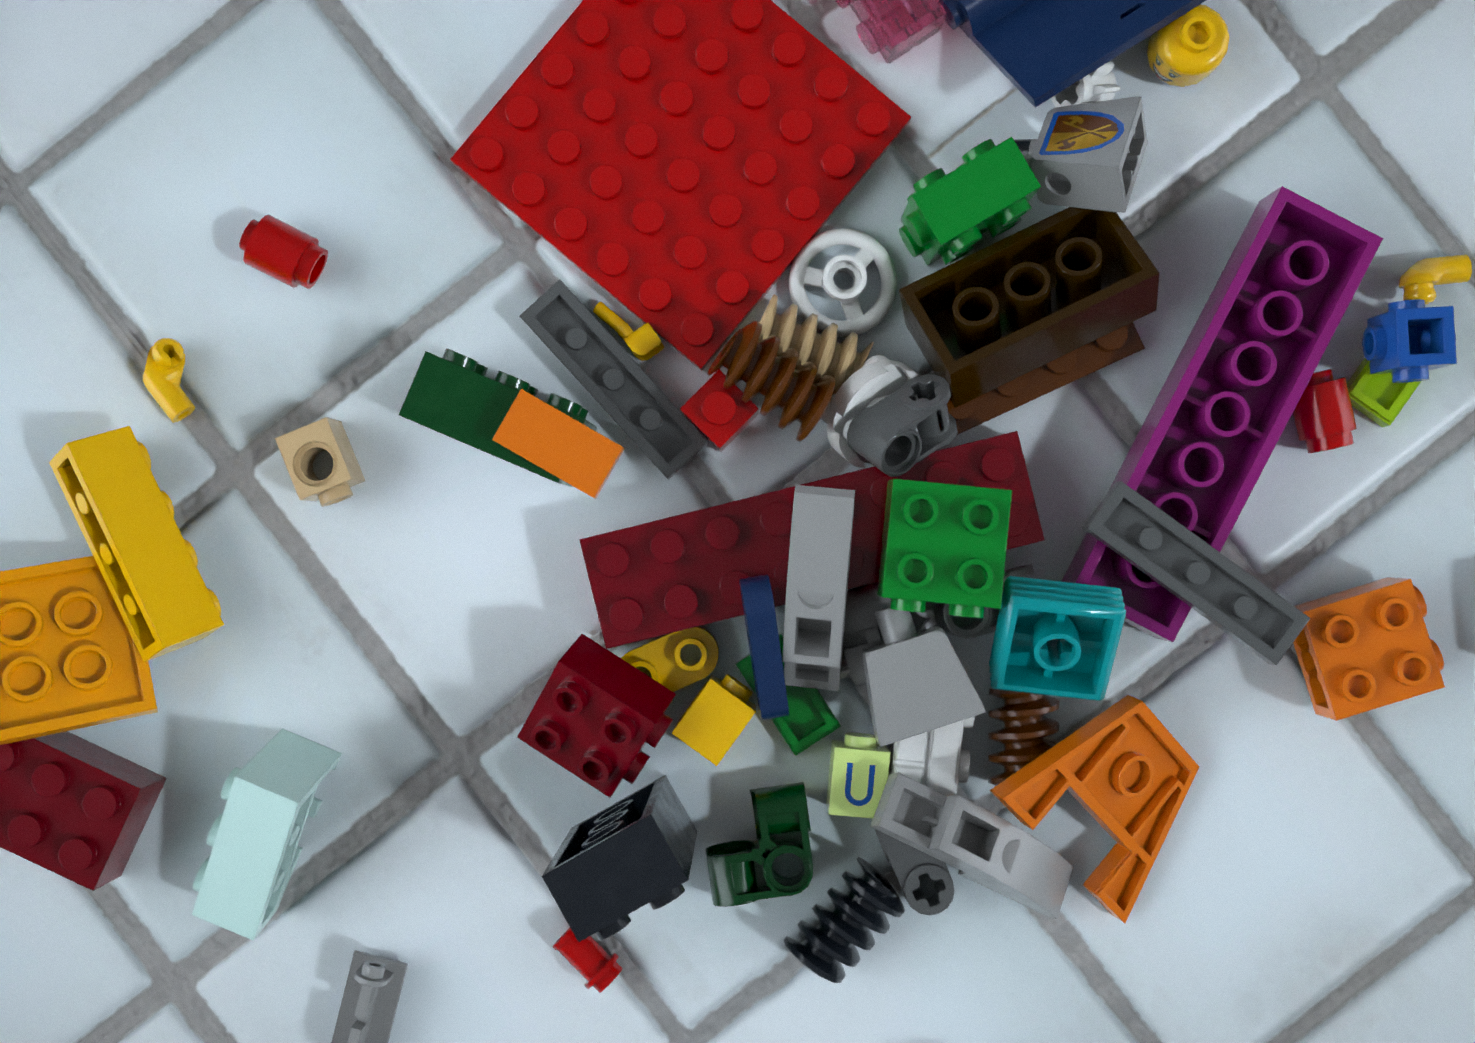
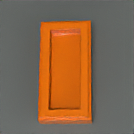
(558, 443)

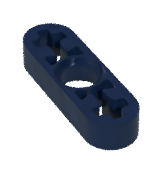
(764, 646)

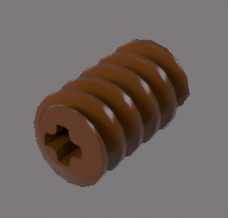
(775, 378)
(1022, 730)

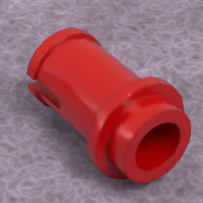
(589, 960)

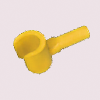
(642, 342)

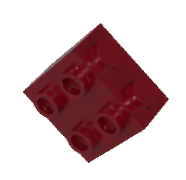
(598, 716)

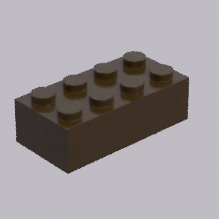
(1029, 299)

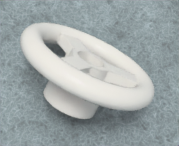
(856, 267)

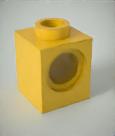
(716, 717)

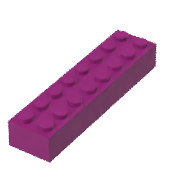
(1234, 388)

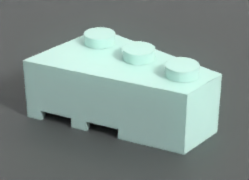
(260, 833)

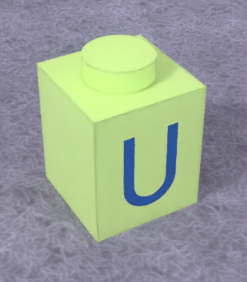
(856, 775)

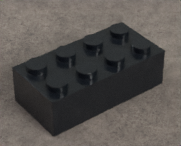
(623, 860)

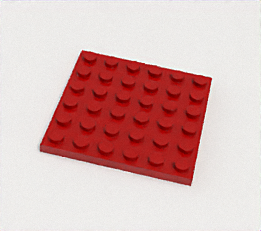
(681, 154)

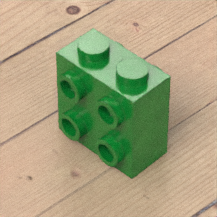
(978, 196)
(944, 546)

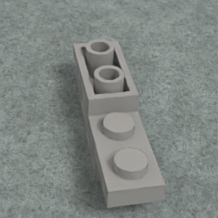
(817, 586)
(975, 843)

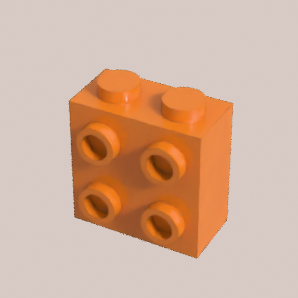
(1367, 648)

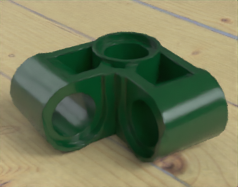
(743, 868)

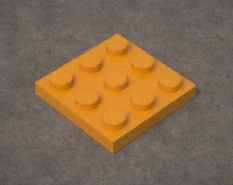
(65, 653)

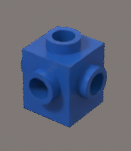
(1410, 340)

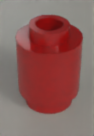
(283, 252)
(1325, 413)

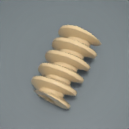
(822, 349)

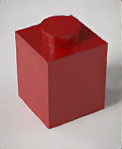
(719, 411)

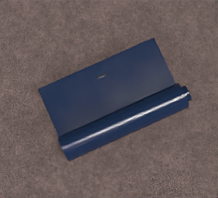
(1058, 42)

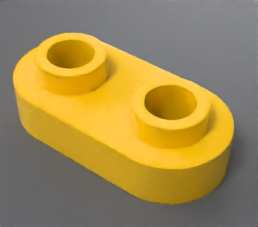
(665, 662)

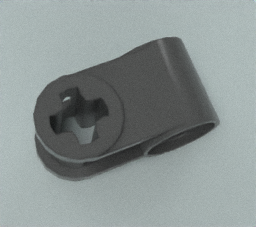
(903, 429)
(908, 866)

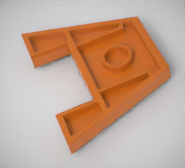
(1127, 779)

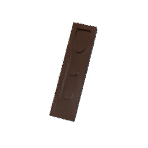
(1048, 377)

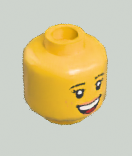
(1189, 47)

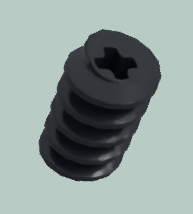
(847, 924)

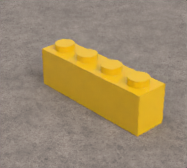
(136, 542)

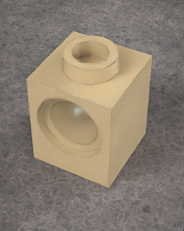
(302, 447)

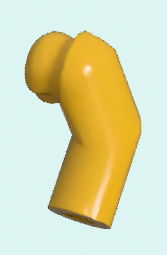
(1424, 274)
(163, 378)

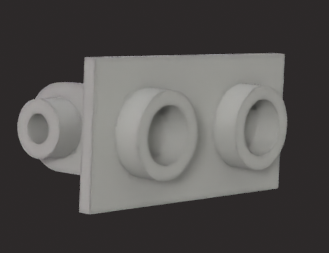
(369, 999)

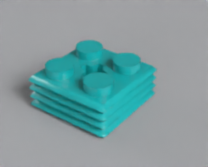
(1056, 638)

